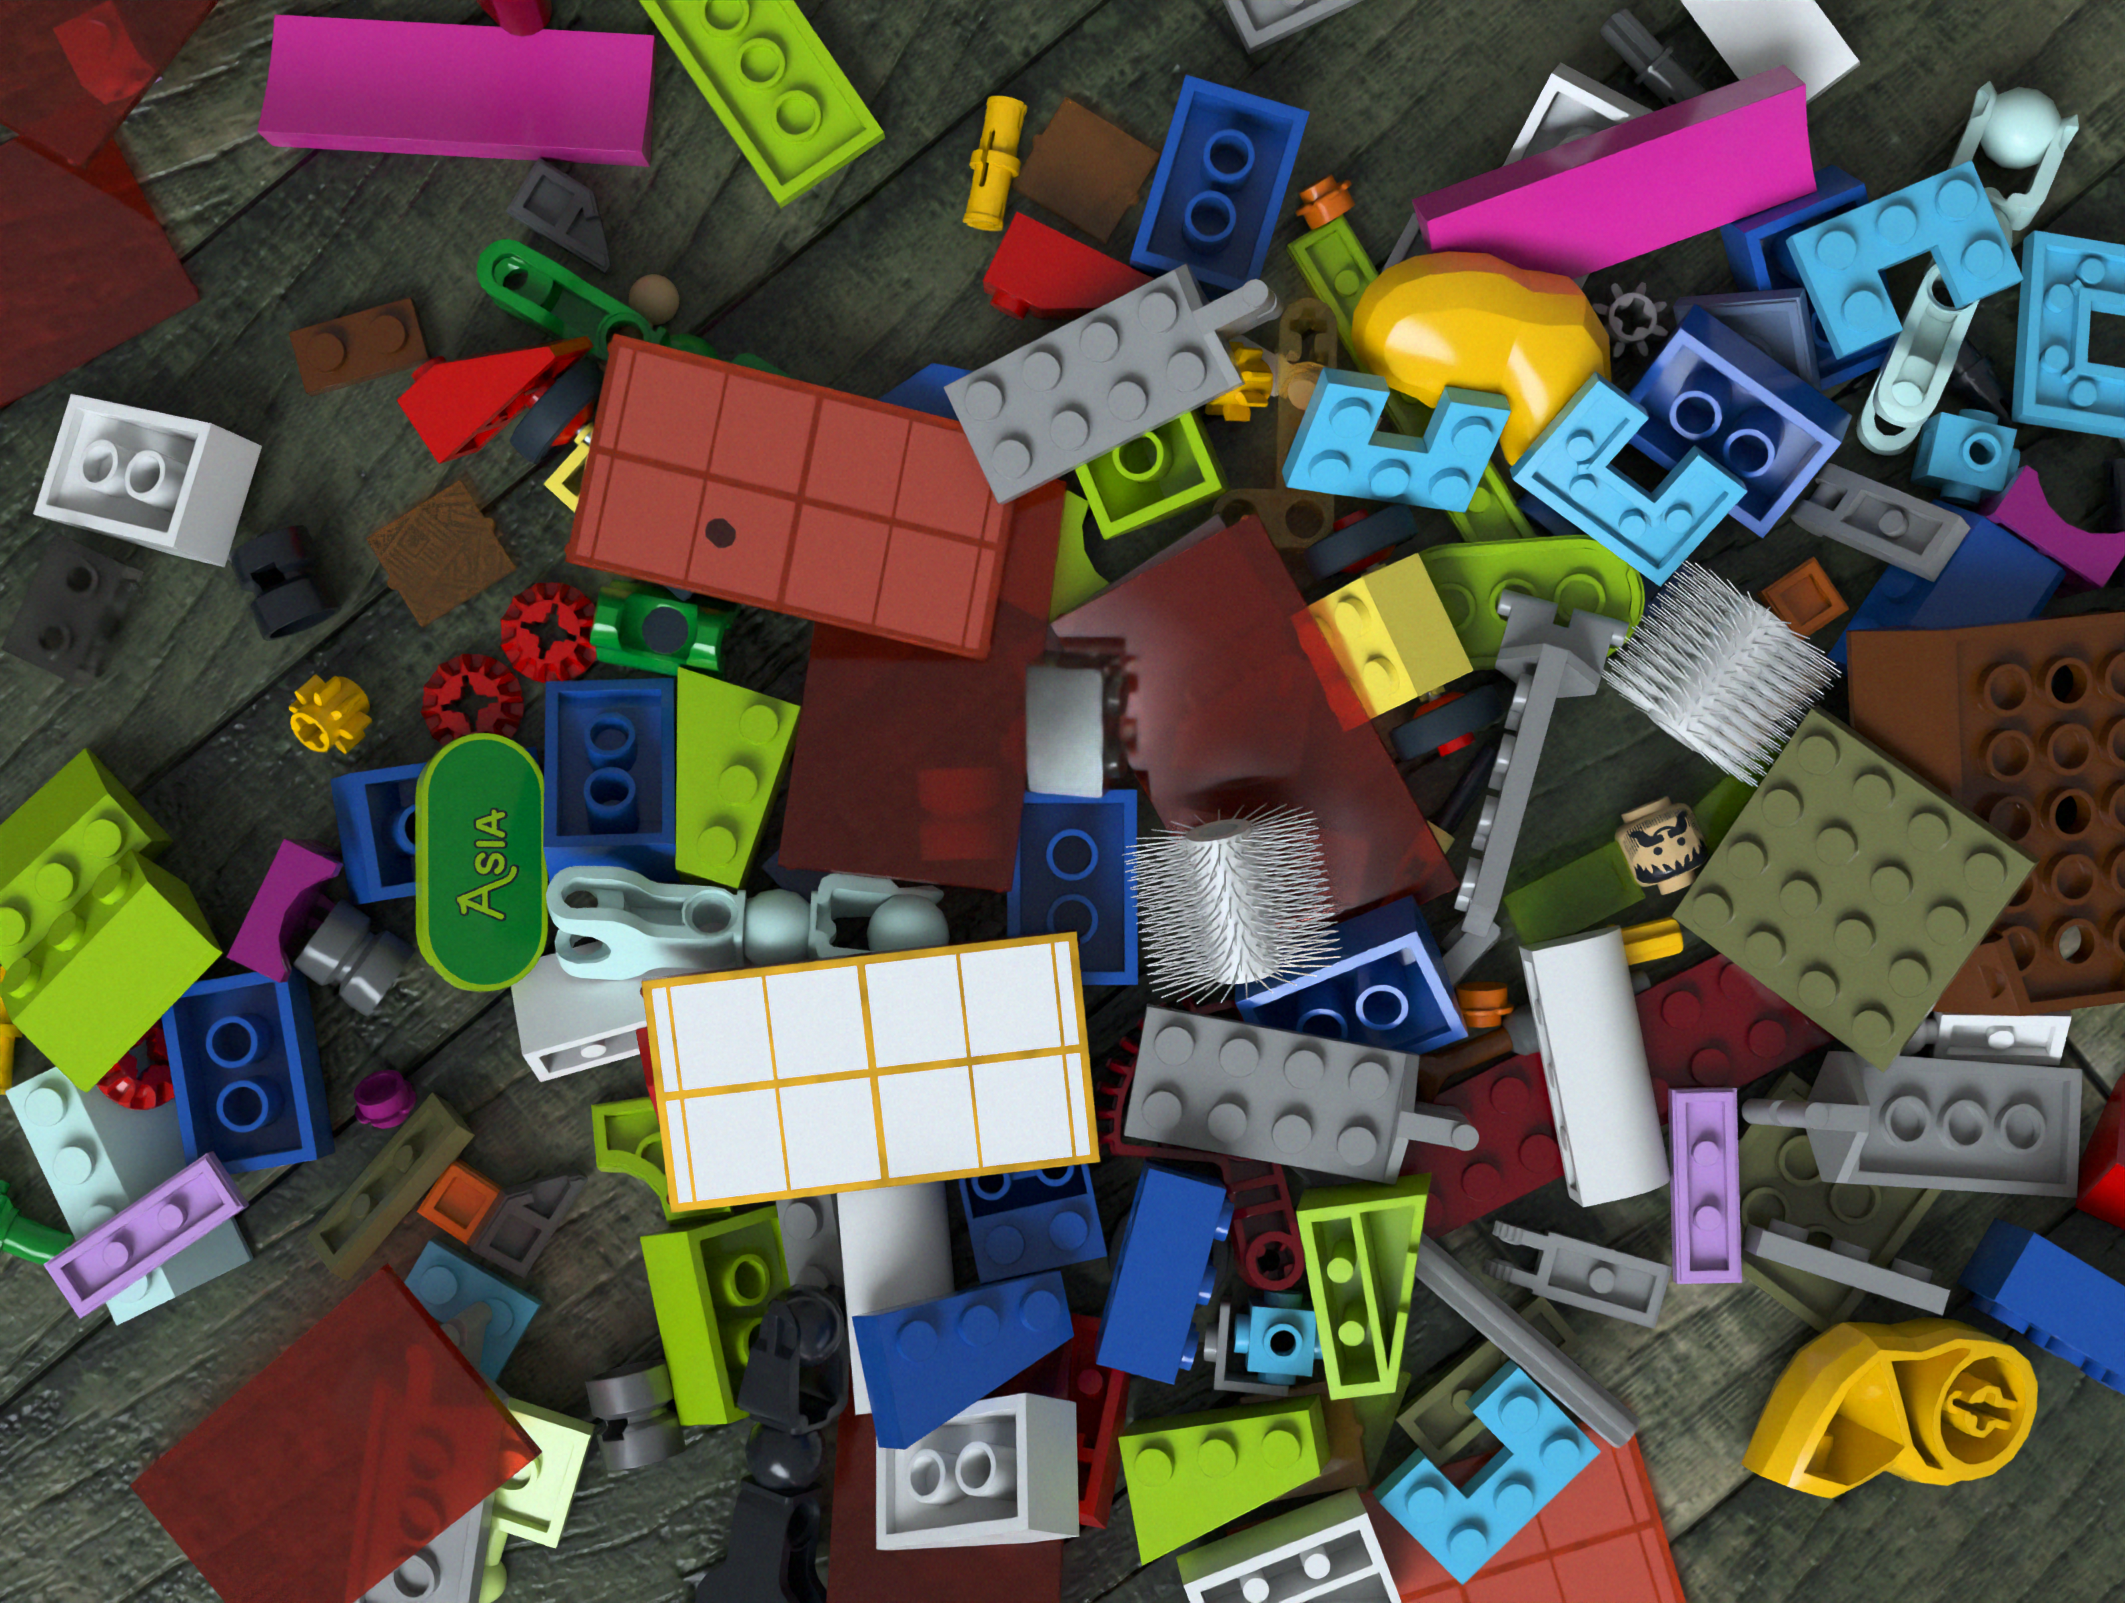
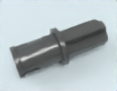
(1649, 59)

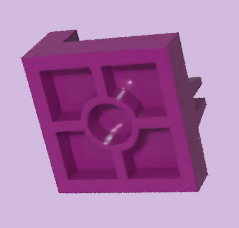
(2026, 515)
(286, 907)

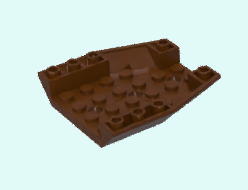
(1983, 726)

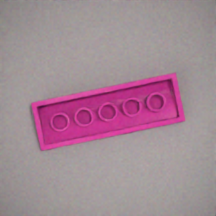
(460, 91)
(1634, 182)

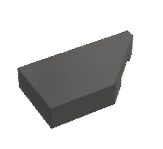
(563, 214)
(525, 1219)

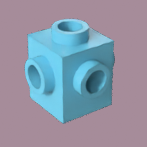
(1965, 456)
(1264, 1318)

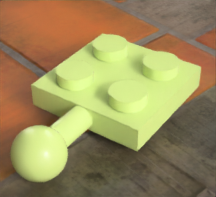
(541, 1494)

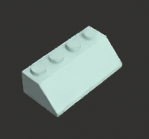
(107, 1159)

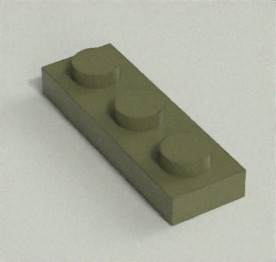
(390, 1186)
(1438, 1414)

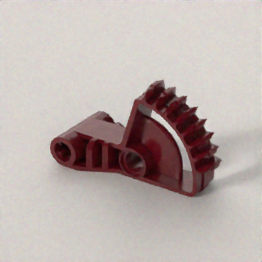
(1261, 1200)

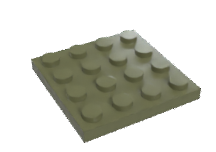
(1854, 888)

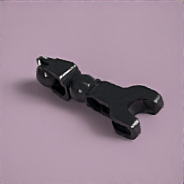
(792, 1390)

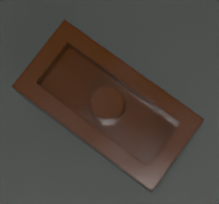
(360, 347)

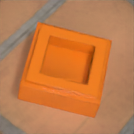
(1804, 598)
(459, 1199)

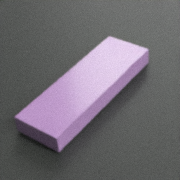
(1704, 1185)
(146, 1234)

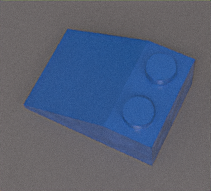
(1763, 261)
(611, 776)
(379, 830)

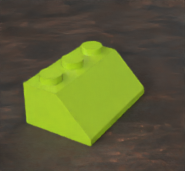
(1154, 477)
(61, 845)
(109, 968)
(709, 1303)

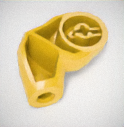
(1482, 329)
(1894, 1398)

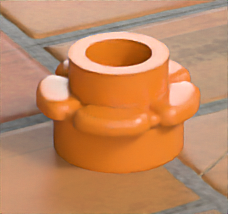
(1324, 201)
(1483, 1003)

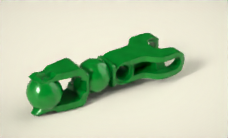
(569, 307)

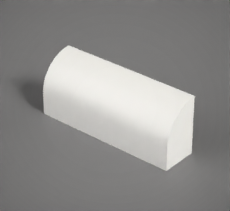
(1776, 33)
(582, 1021)
(1595, 1066)
(892, 1255)

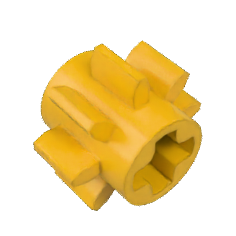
(1254, 393)
(330, 714)

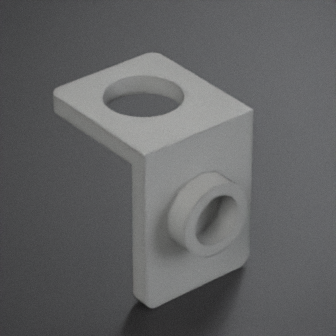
(1217, 1351)

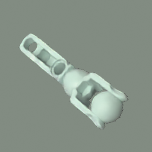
(2016, 133)
(659, 923)

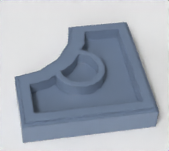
(1769, 320)

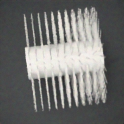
(1720, 673)
(1232, 901)

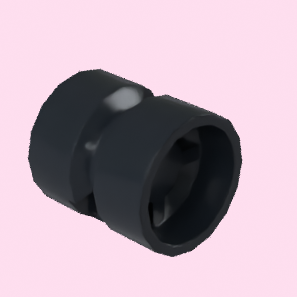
(280, 604)

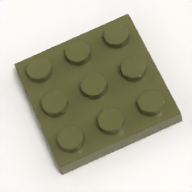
(1784, 1184)

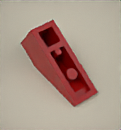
(1053, 274)
(474, 397)
(1100, 1420)

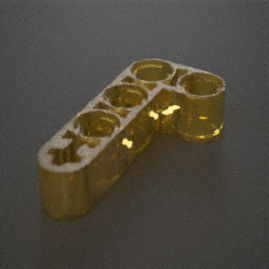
(1275, 502)

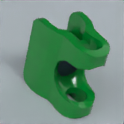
(659, 632)

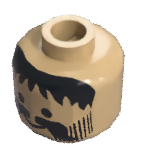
(1662, 844)

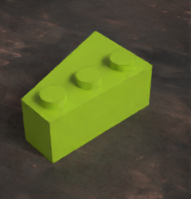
(727, 777)
(1361, 1275)
(1217, 1465)

